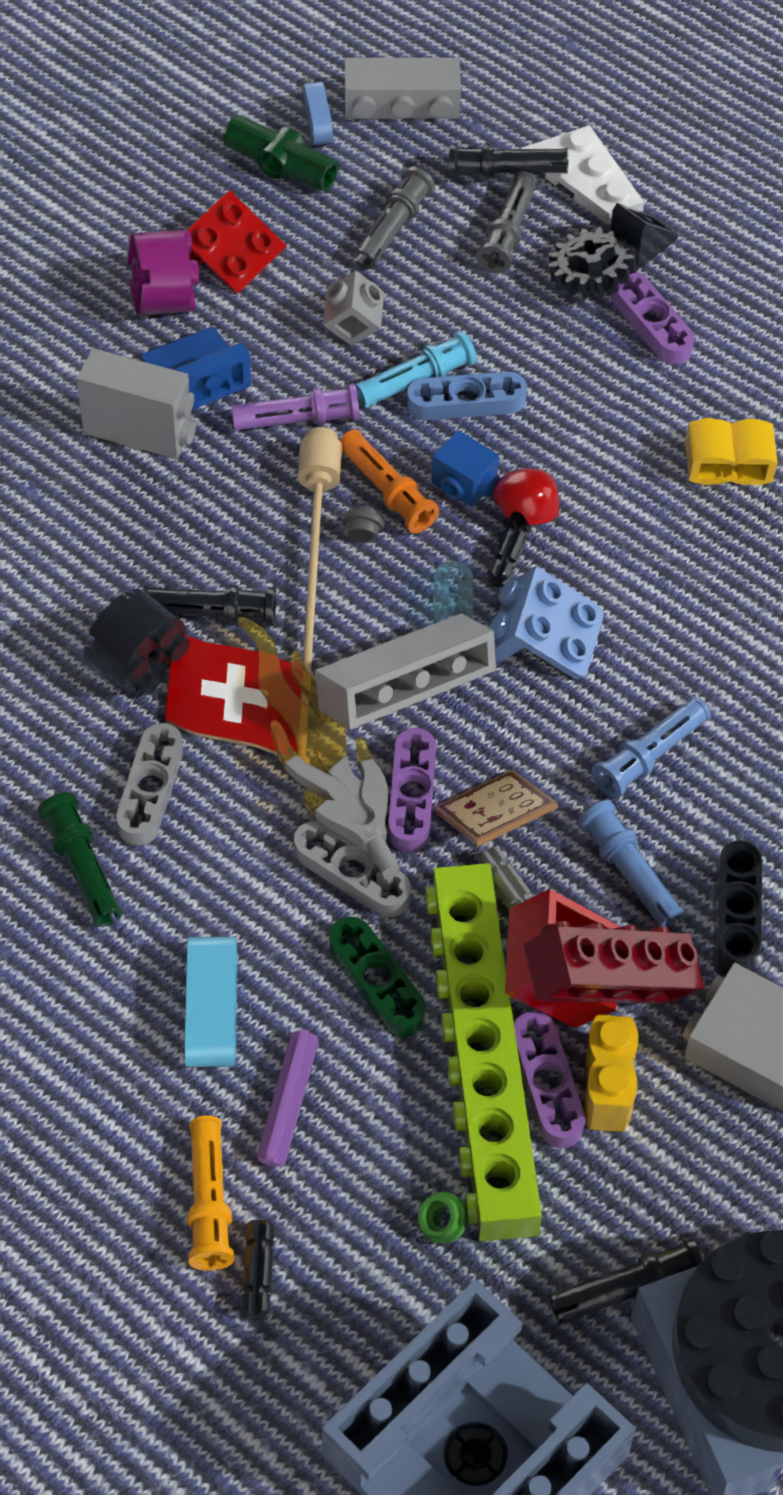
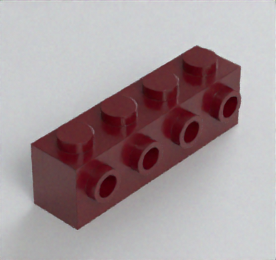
(612, 964)

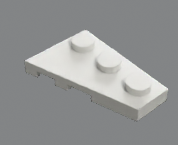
(591, 173)

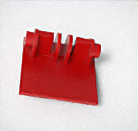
(233, 242)

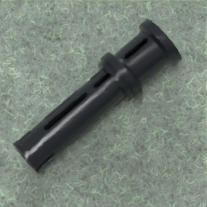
(488, 161)
(228, 604)
(623, 1283)

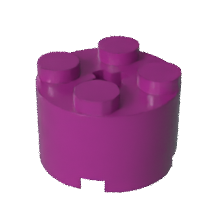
(162, 272)

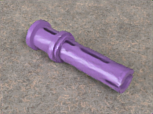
(245, 417)

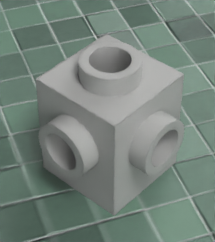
(353, 308)

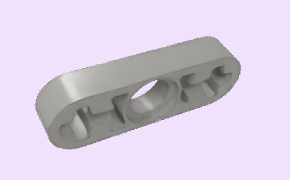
(156, 801)
(359, 887)

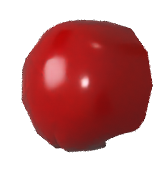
(530, 493)

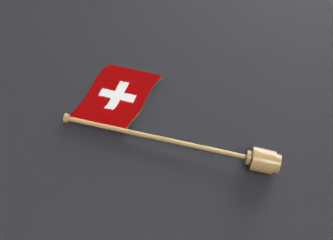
(216, 685)

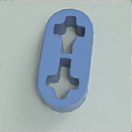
(317, 113)

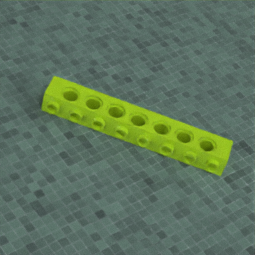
(514, 1209)

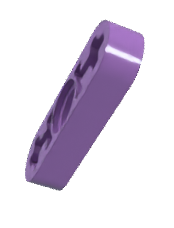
(654, 333)
(420, 805)
(542, 1099)

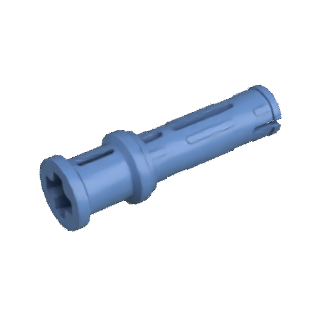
(639, 755)
(620, 848)

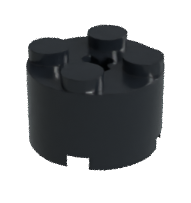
(136, 642)

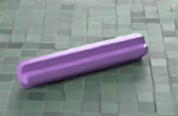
(287, 1099)

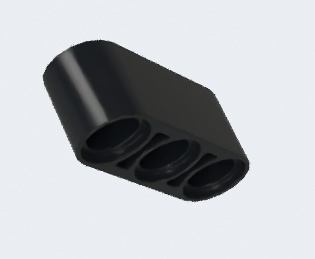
(742, 892)

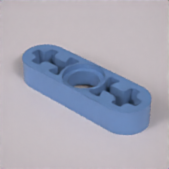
(496, 404)

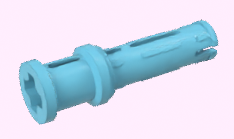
(432, 362)

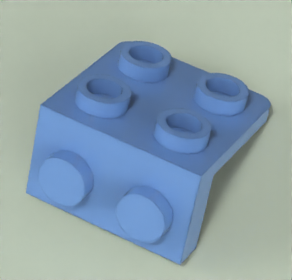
(547, 621)

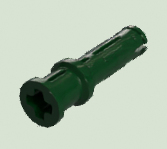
(74, 842)

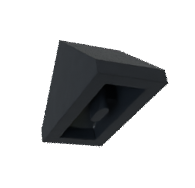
(644, 232)

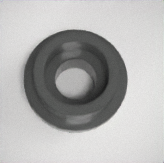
(362, 524)

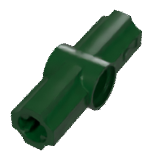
(281, 153)

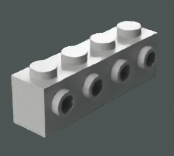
(405, 670)

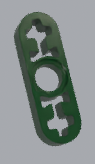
(377, 997)

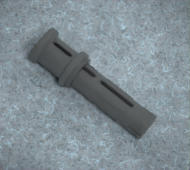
(520, 192)
(400, 207)

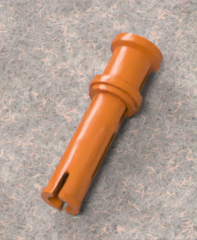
(398, 491)

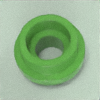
(430, 1214)

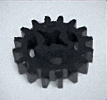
(592, 263)

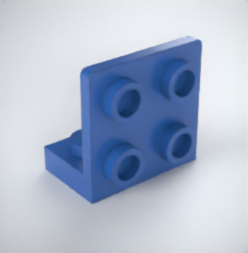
(210, 364)

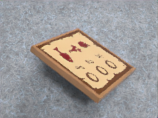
(495, 807)

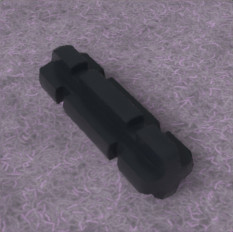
(509, 550)
(257, 1270)

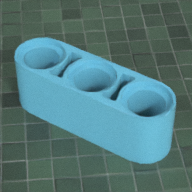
(211, 1002)

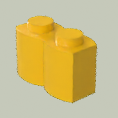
(731, 452)
(610, 1073)

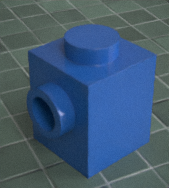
(465, 469)

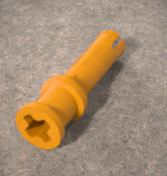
(209, 1214)

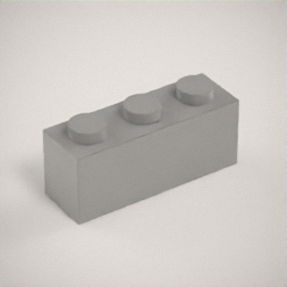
(402, 88)

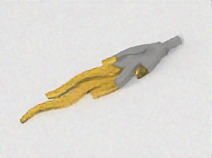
(321, 764)

